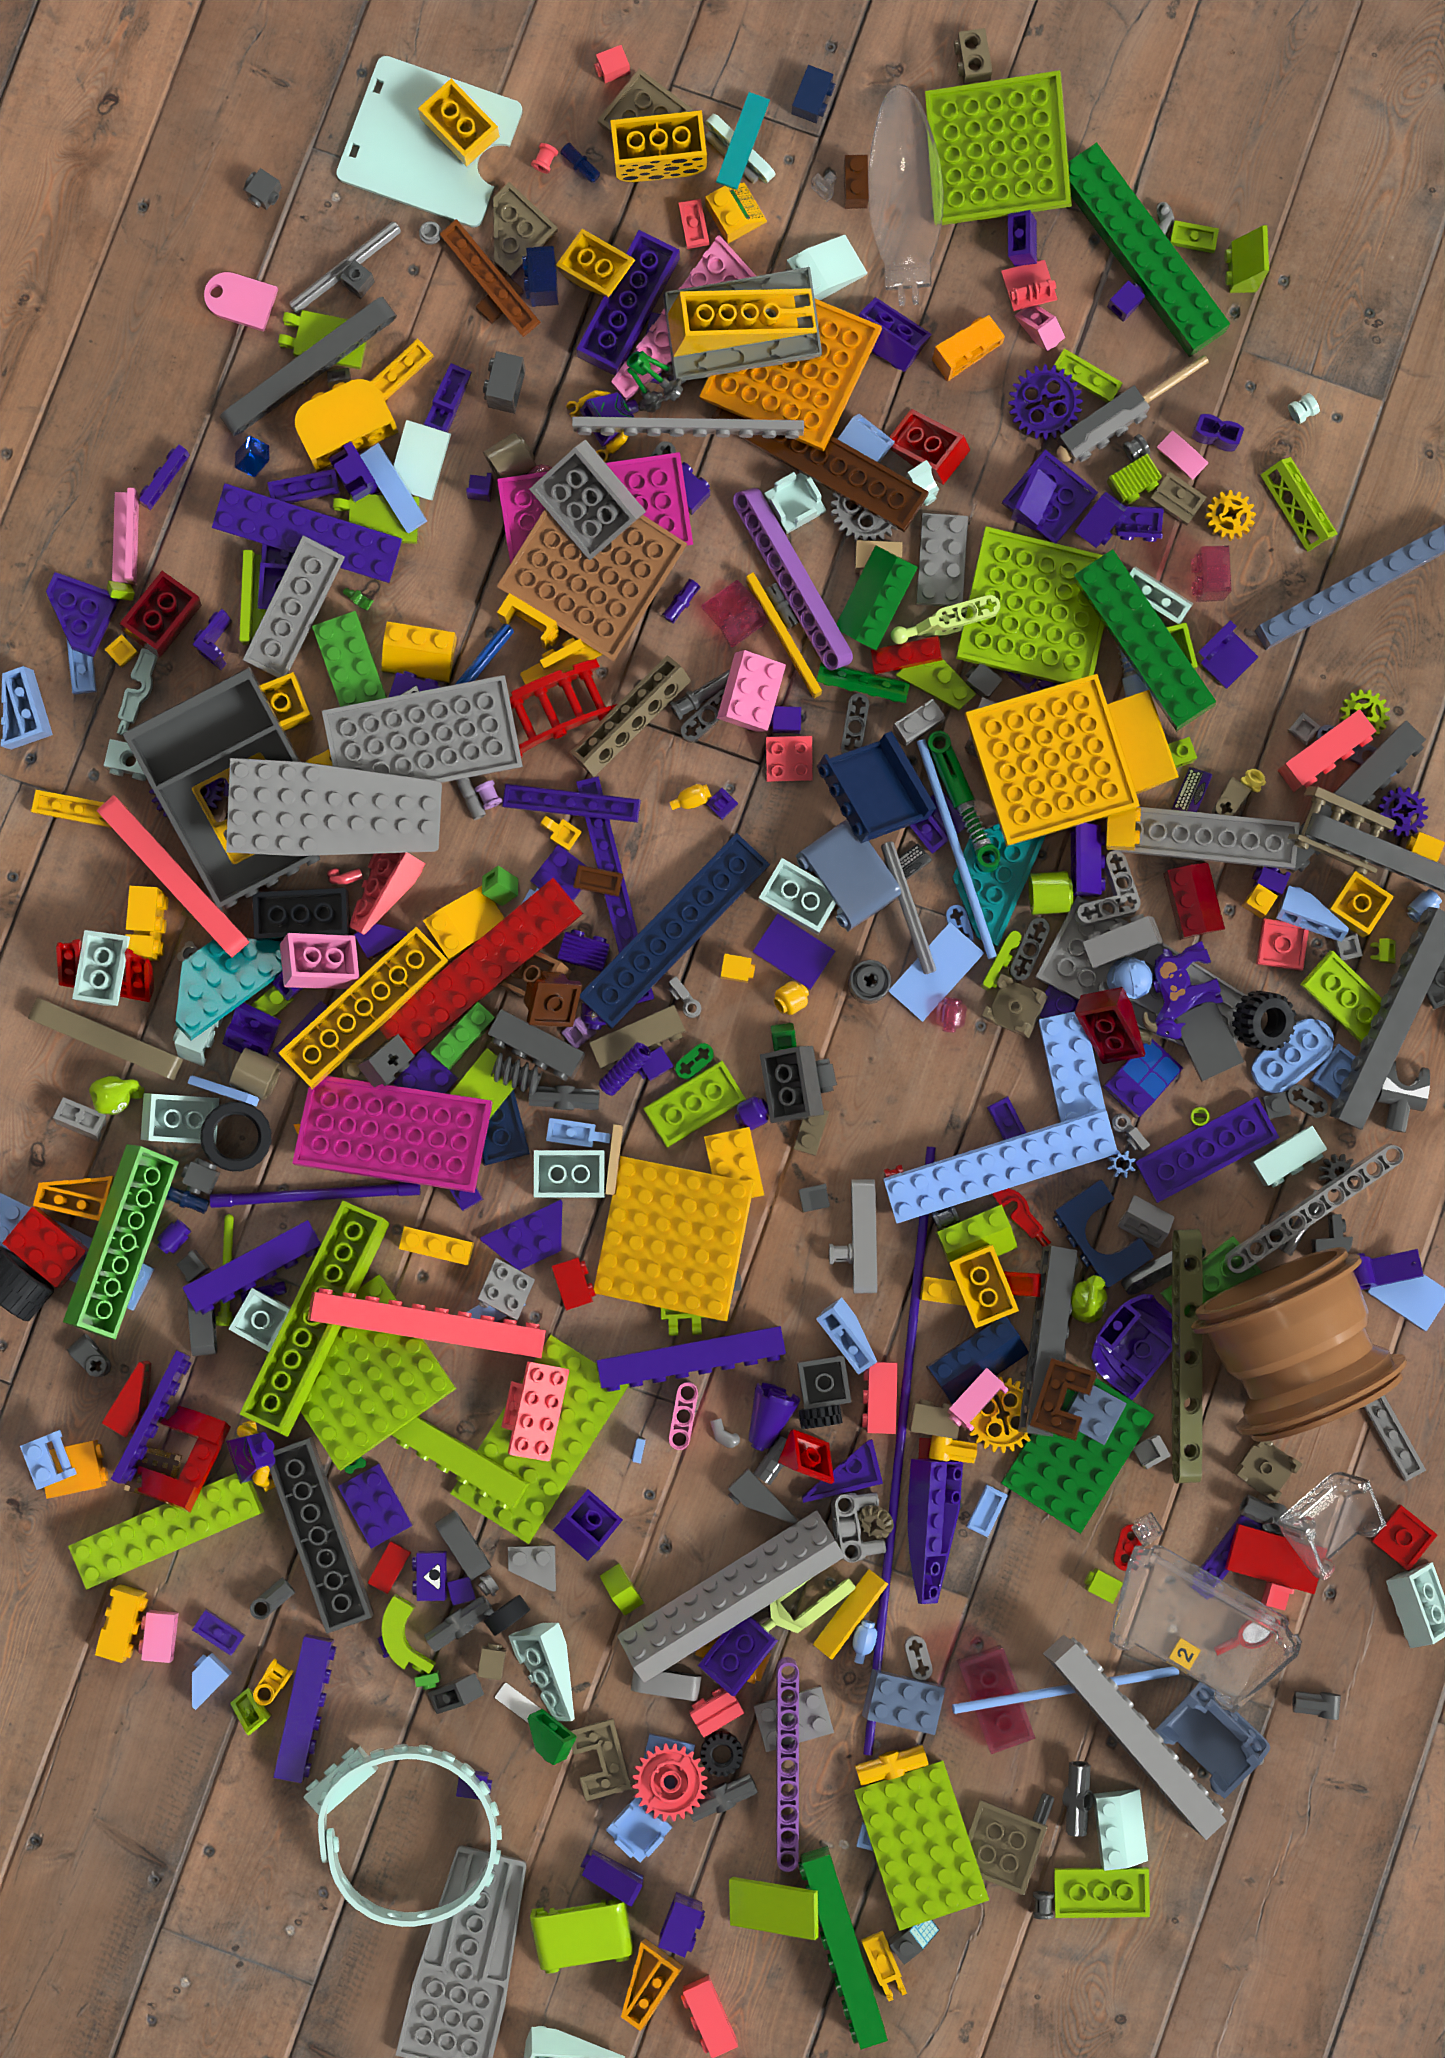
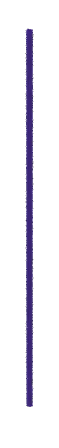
(899, 1449)

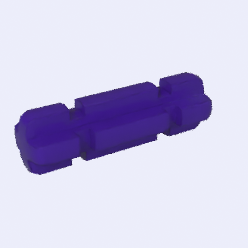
(270, 1290)

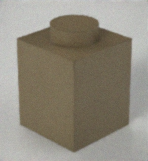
(492, 1661)

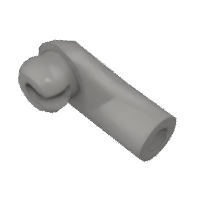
(723, 1437)

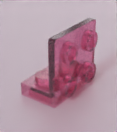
(735, 613)

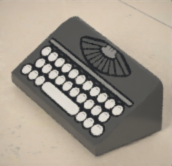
(914, 860)

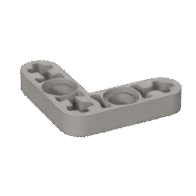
(1121, 895)

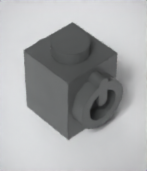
(262, 189)
(200, 1176)

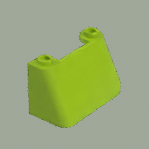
(582, 1934)

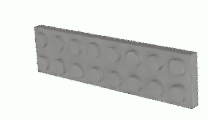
(1216, 838)

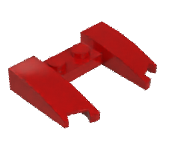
(136, 984)
(210, 1437)

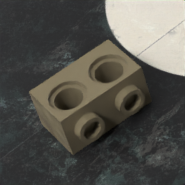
(977, 56)

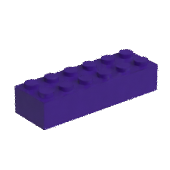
(628, 308)

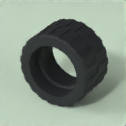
(216, 1116)
(21, 1287)

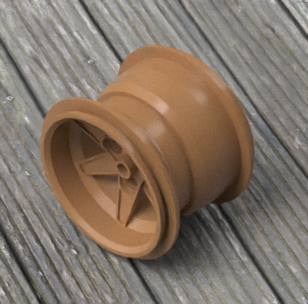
(1299, 1345)

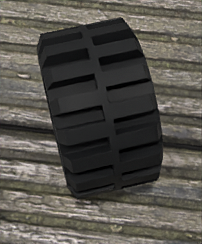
(1278, 1025)

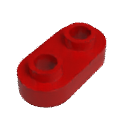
(1124, 1546)

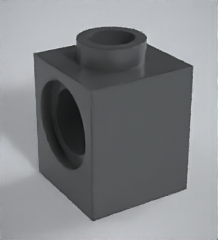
(357, 279)

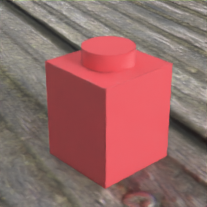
(612, 64)

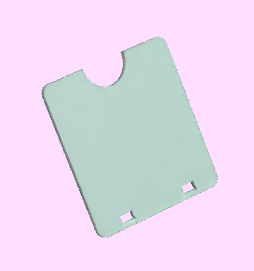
(405, 157)

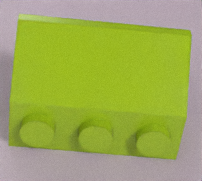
(978, 1231)

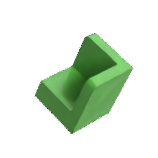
(500, 885)

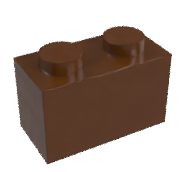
(856, 181)

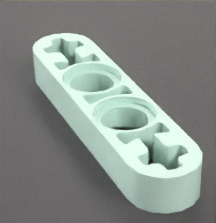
(725, 133)

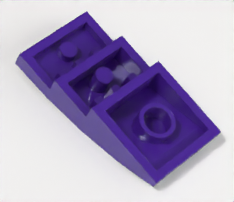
(272, 569)

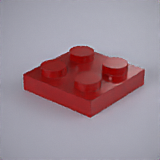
(1404, 1537)

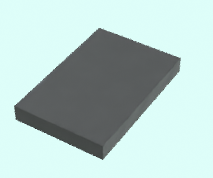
(1208, 1041)

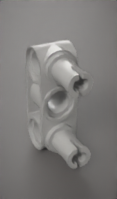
(847, 1526)

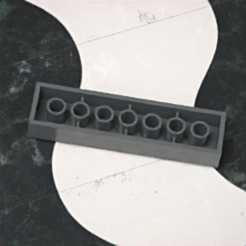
(320, 1536)

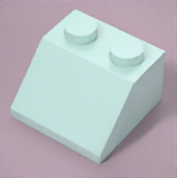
(260, 1319)

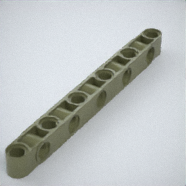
(1186, 1376)

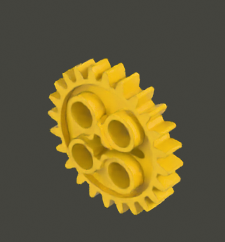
(984, 1420)

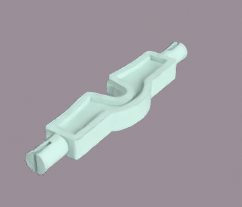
(134, 698)

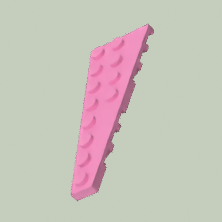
(716, 266)

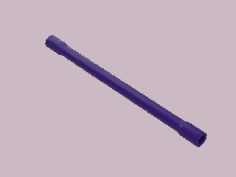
(230, 1199)

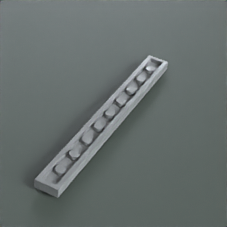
(679, 426)

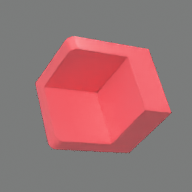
(1276, 1595)

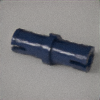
(188, 1200)

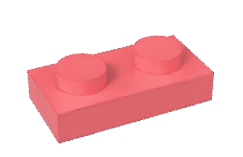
(693, 224)

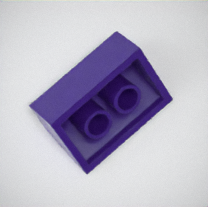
(900, 337)
(1087, 860)

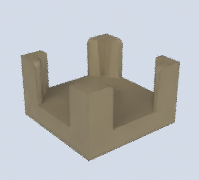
(1015, 1007)
(1266, 1469)

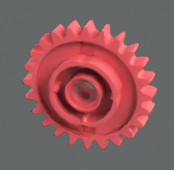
(651, 1782)

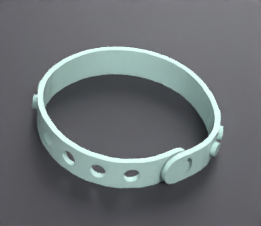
(330, 1843)

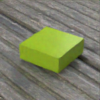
(120, 590)

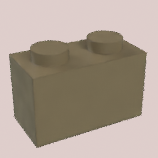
(932, 1420)

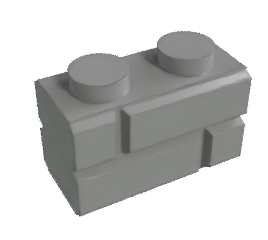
(919, 722)

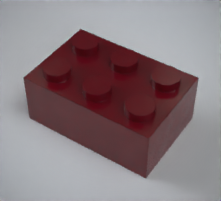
(160, 614)

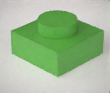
(428, 1680)

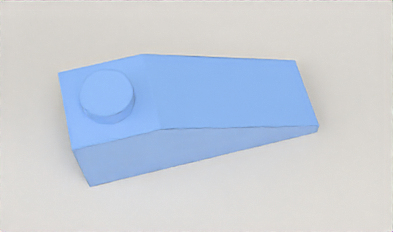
(1307, 912)
(847, 1335)

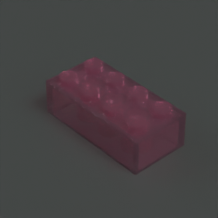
(989, 1676)

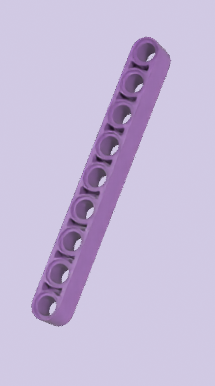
(792, 578)
(791, 1774)

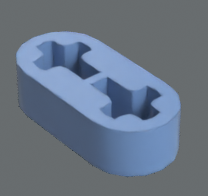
(964, 921)

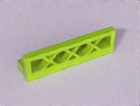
(1305, 498)

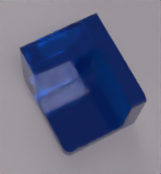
(252, 456)

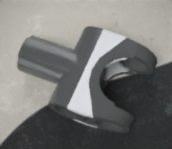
(1403, 1098)

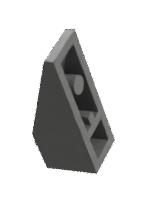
(757, 1496)

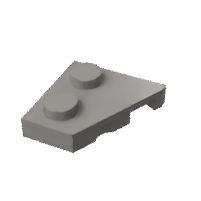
(534, 1564)

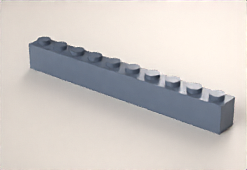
(1352, 588)

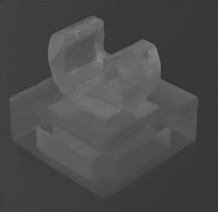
(824, 186)

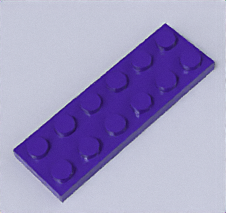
(1206, 1149)
(147, 1426)

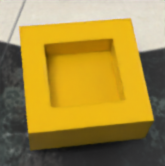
(121, 651)

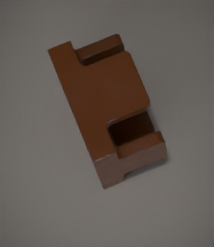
(552, 1000)

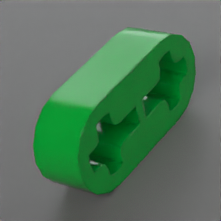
(690, 1056)

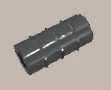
(769, 1466)

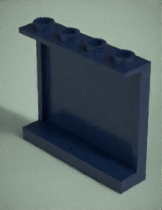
(876, 788)

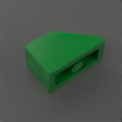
(550, 1737)

